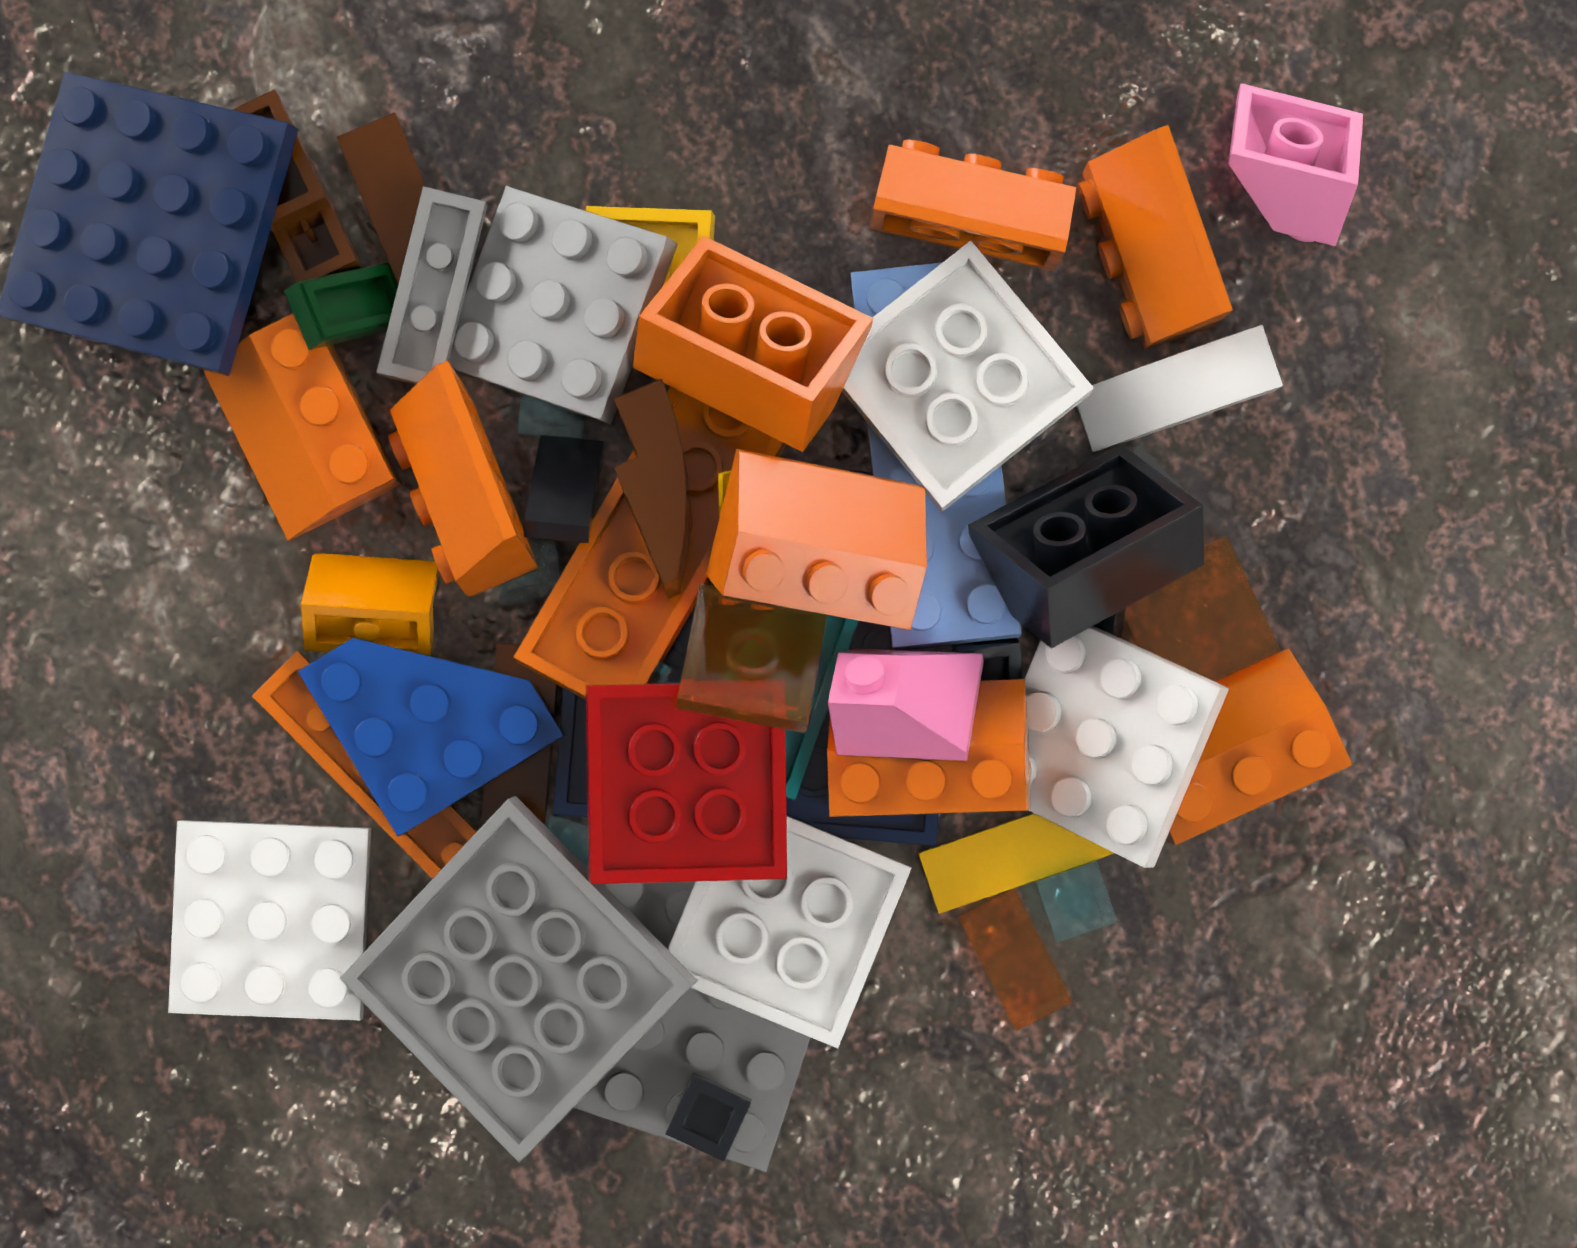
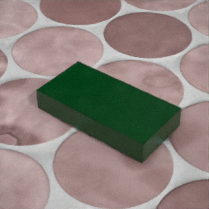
(343, 305)

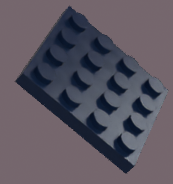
(147, 222)

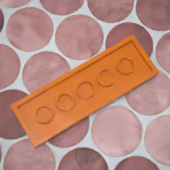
(609, 607)

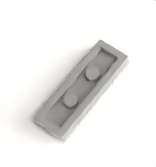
(431, 285)

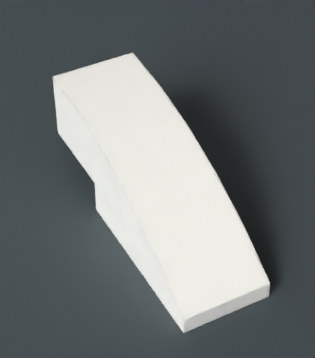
(1179, 389)

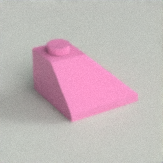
(1296, 161)
(904, 703)

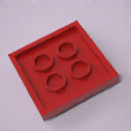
(680, 791)

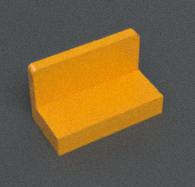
(370, 601)

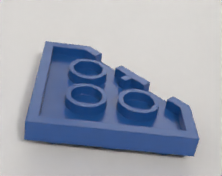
(426, 725)

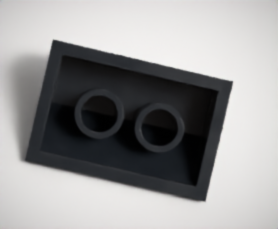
(1090, 544)

